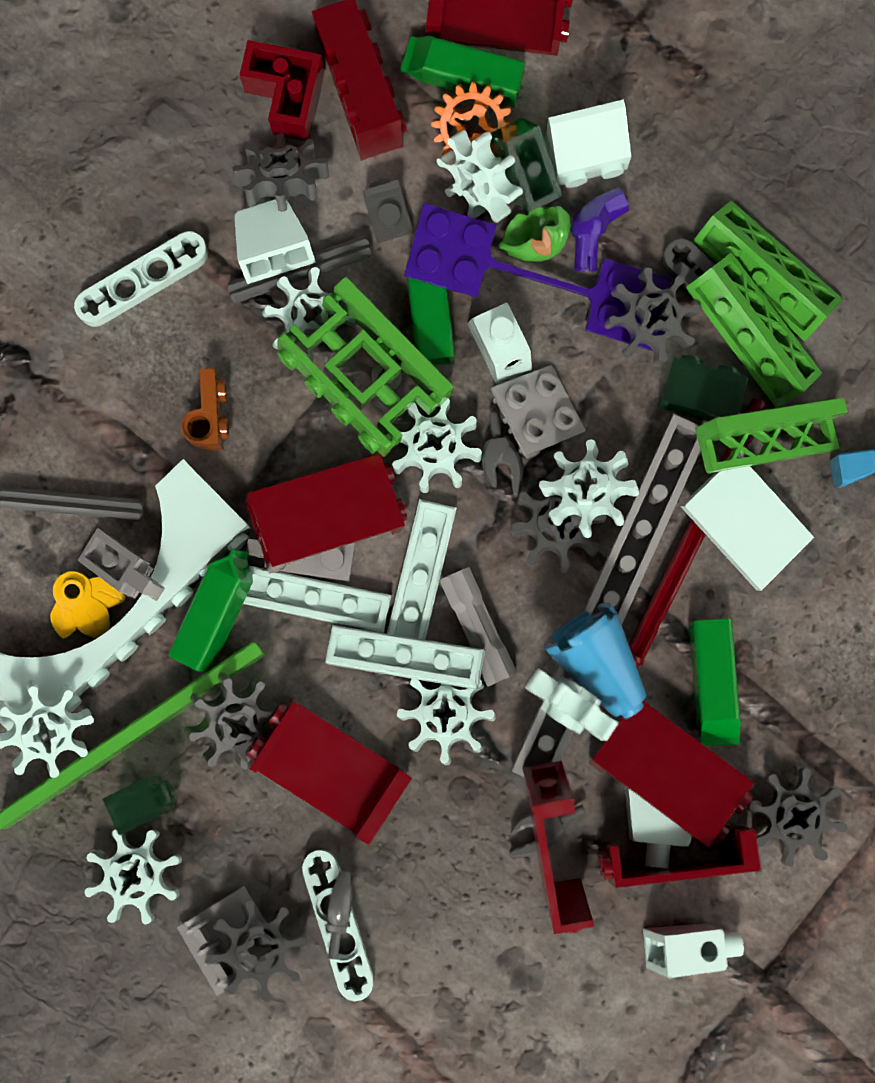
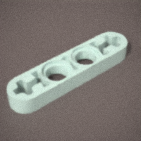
(138, 272)
(341, 975)

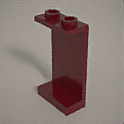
(501, 24)
(325, 511)
(328, 769)
(674, 774)
(550, 797)
(743, 855)

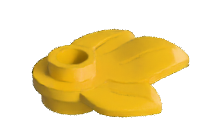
(85, 611)

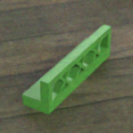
(789, 295)
(752, 332)
(770, 421)

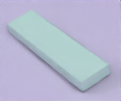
(422, 570)
(318, 600)
(405, 657)

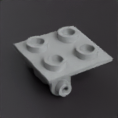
(537, 410)
(204, 940)

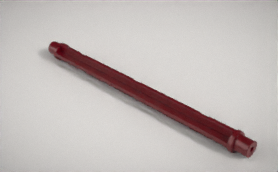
(675, 572)

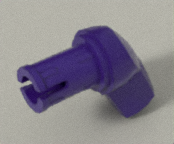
(591, 223)

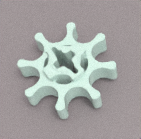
(479, 175)
(297, 302)
(441, 431)
(600, 494)
(571, 705)
(427, 714)
(59, 728)
(117, 880)

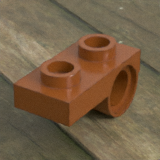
(213, 392)

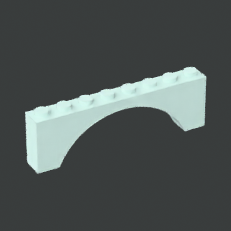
(195, 532)

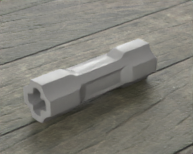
(477, 625)

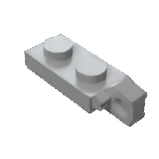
(327, 565)
(119, 566)

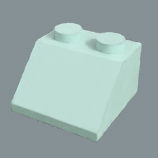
(589, 143)

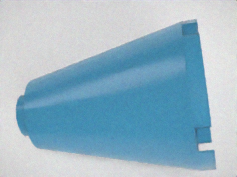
(600, 660)

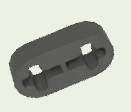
(696, 260)

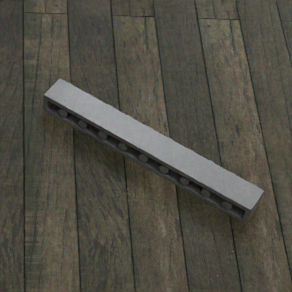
(623, 566)

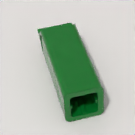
(450, 63)
(431, 322)
(213, 612)
(715, 682)

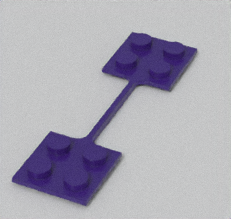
(456, 252)

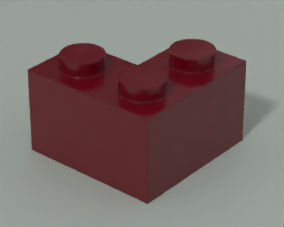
(289, 78)

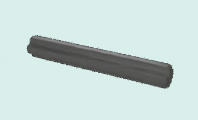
(326, 260)
(71, 503)

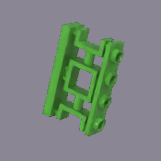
(385, 346)

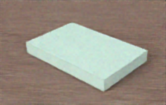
(747, 523)

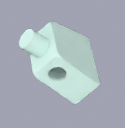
(270, 241)
(501, 343)
(653, 828)
(690, 949)

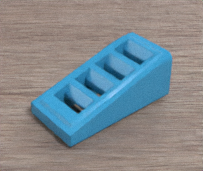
(852, 467)

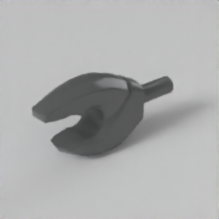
(501, 452)
(553, 830)
(339, 911)

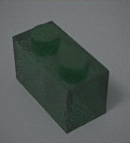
(532, 164)
(702, 390)
(140, 804)

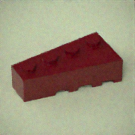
(359, 78)

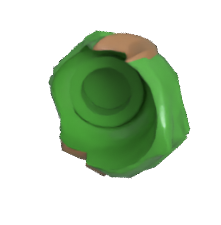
(537, 235)

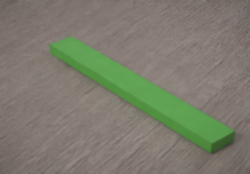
(128, 736)

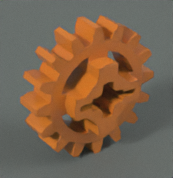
(456, 115)

